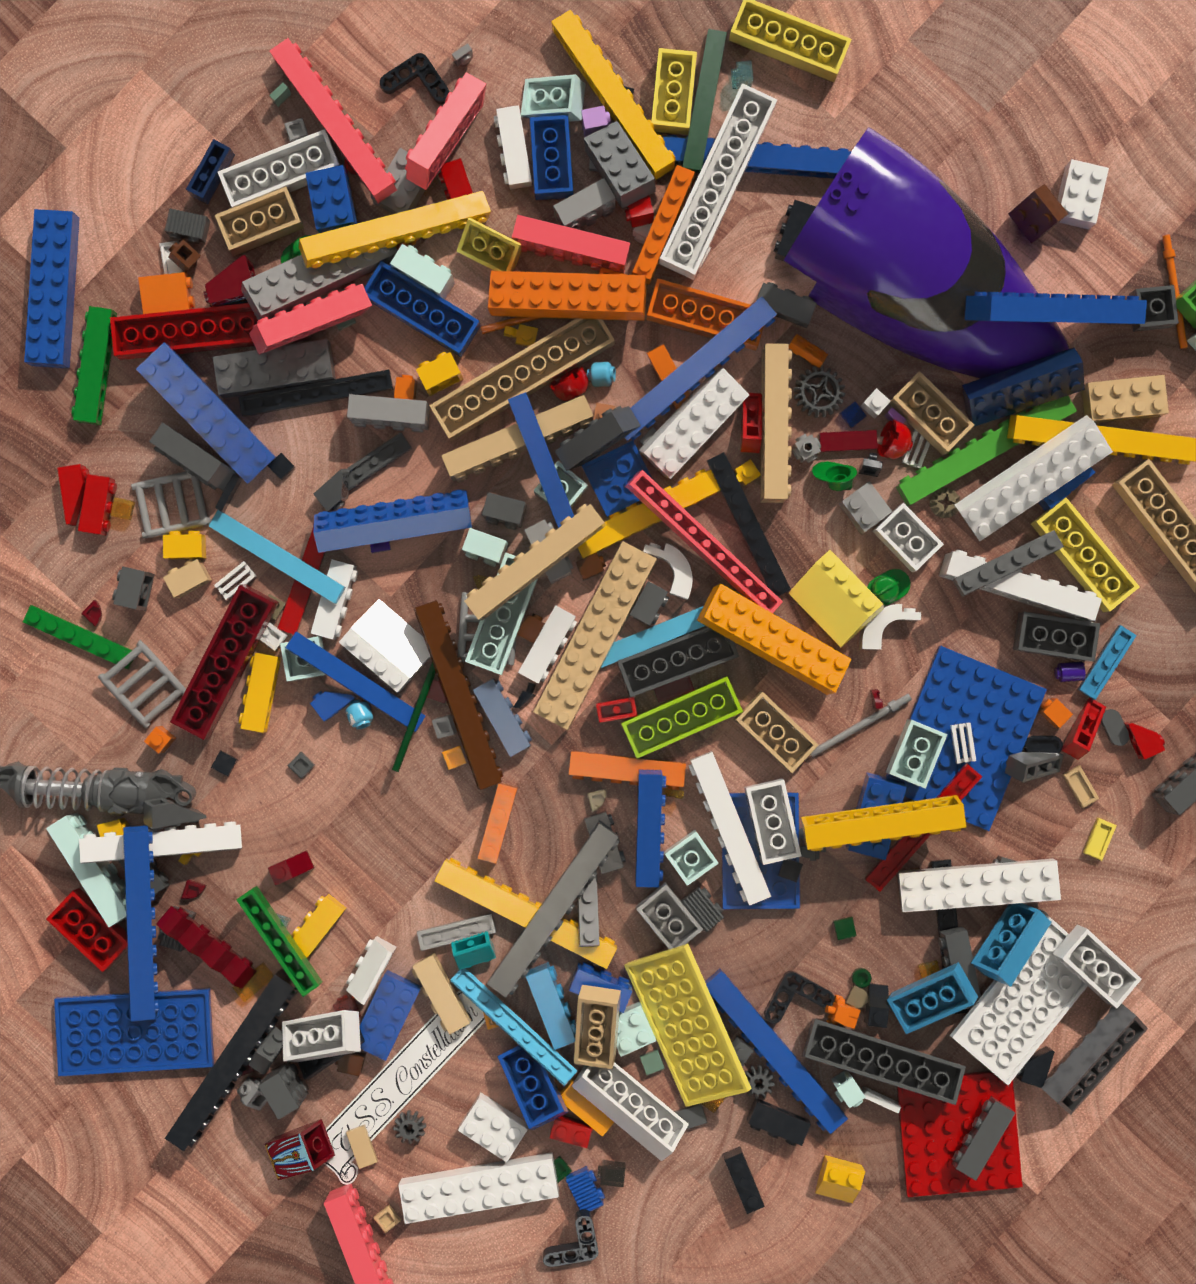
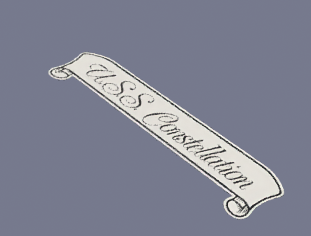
(397, 1086)

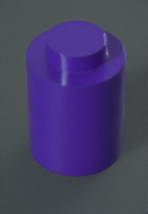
(1070, 672)

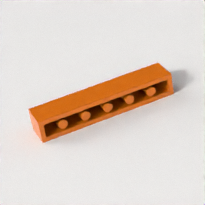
(664, 222)
(623, 768)

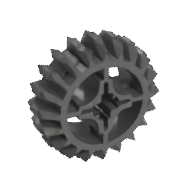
(826, 377)

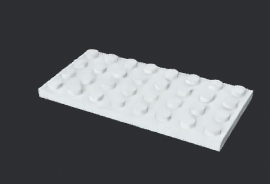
(1015, 1020)

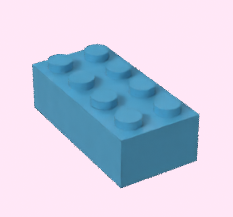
(1011, 943)
(932, 998)
(551, 1005)

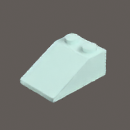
(553, 97)

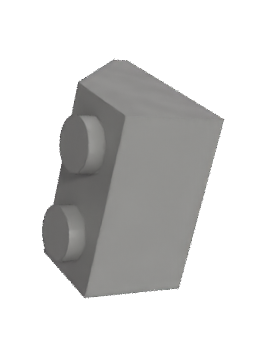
(865, 507)

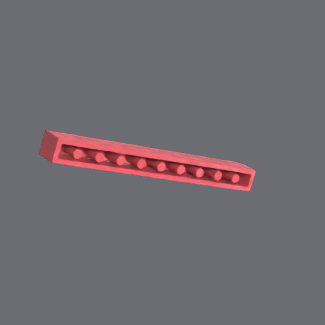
(332, 119)
(702, 541)

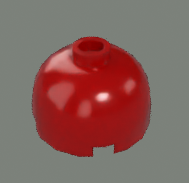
(570, 385)
(896, 440)

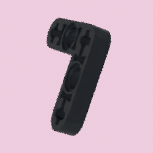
(420, 72)
(791, 989)
(580, 1248)

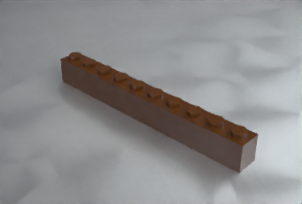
(457, 694)

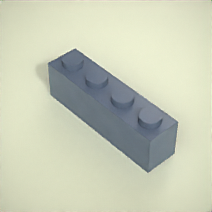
(502, 718)

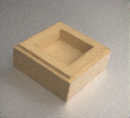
(387, 1218)

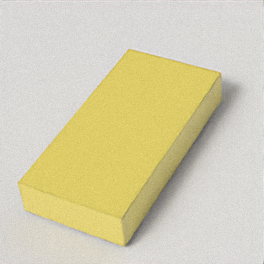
(1099, 839)

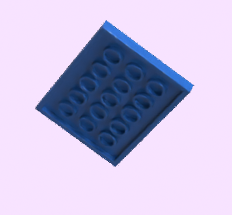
(783, 892)

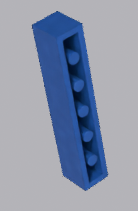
(649, 828)

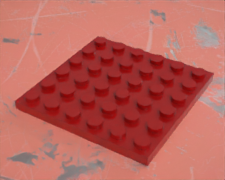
(935, 1131)

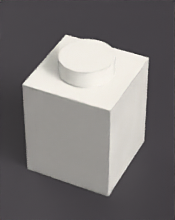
(875, 403)

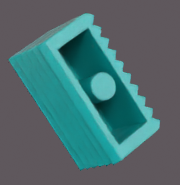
(473, 950)

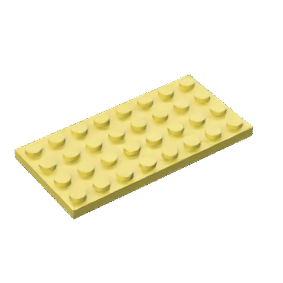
(687, 1026)

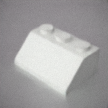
(370, 969)

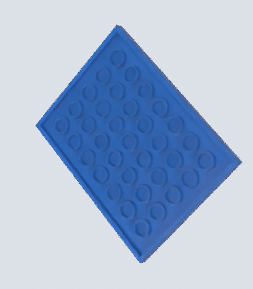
(1000, 720)

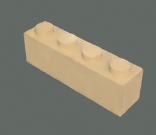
(441, 993)

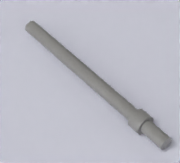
(892, 706)

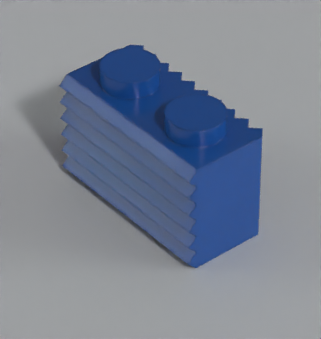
(585, 1190)

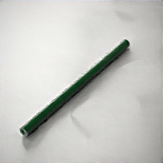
(414, 718)

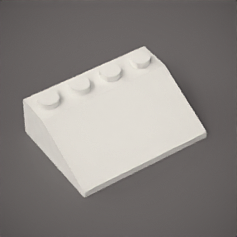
(387, 645)

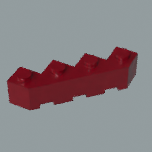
(210, 949)

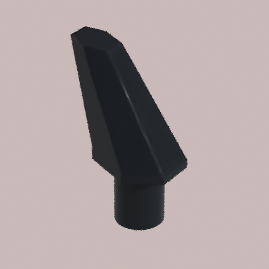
(525, 696)

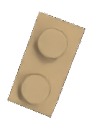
(187, 578)

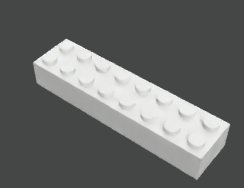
(1034, 477)
(1028, 588)
(979, 885)
(478, 1188)

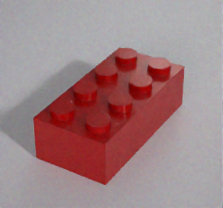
(86, 929)

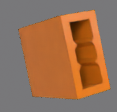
(166, 292)

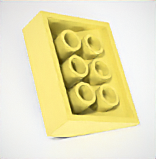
(836, 599)

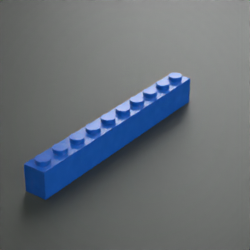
(777, 159)
(702, 364)
(139, 922)
(775, 1051)

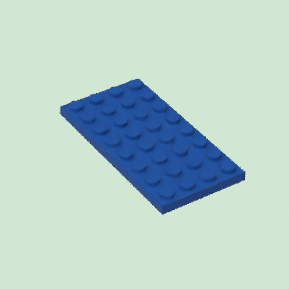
(99, 1037)

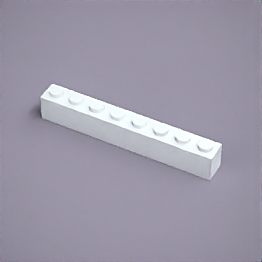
(730, 828)
(165, 843)

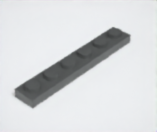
(1008, 563)

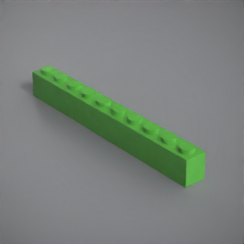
(974, 454)

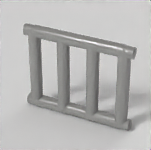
(185, 523)
(464, 636)
(132, 706)

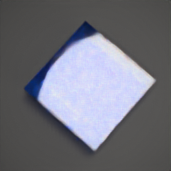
(853, 414)

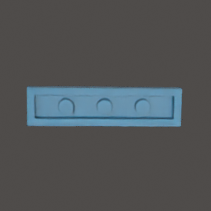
(1107, 662)

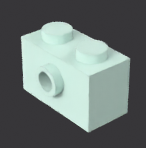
(848, 1089)

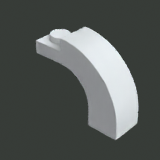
(680, 566)
(872, 633)

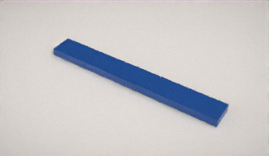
(541, 457)
(352, 679)

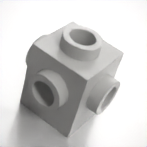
(801, 453)
(251, 1094)

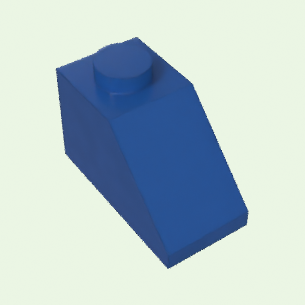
(330, 703)

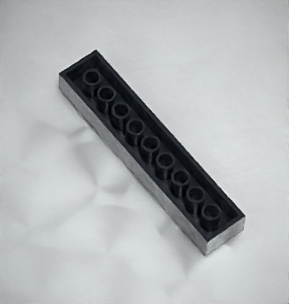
(231, 1062)

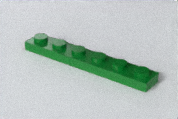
(76, 635)

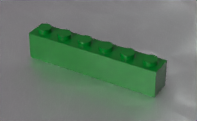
(94, 367)
(279, 941)

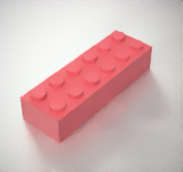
(445, 130)
(570, 244)
(309, 319)
(355, 1236)

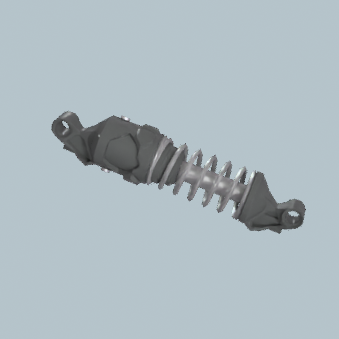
(112, 791)

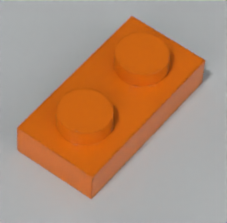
(808, 351)

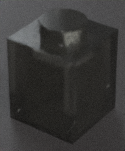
(611, 1173)

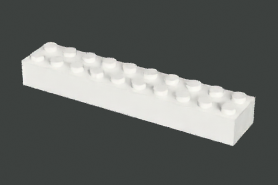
(717, 181)

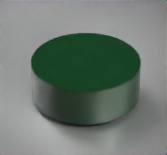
(861, 977)

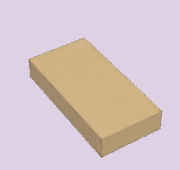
(1080, 786)
(362, 1146)

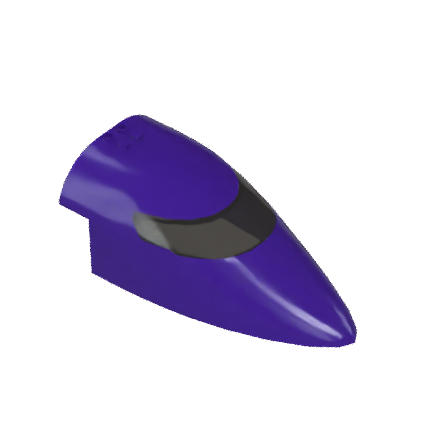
(902, 255)

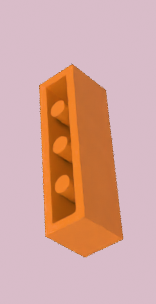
(497, 823)

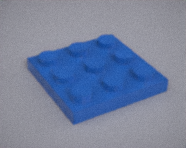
(611, 473)

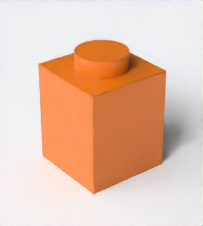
(405, 387)
(1055, 712)
(160, 739)

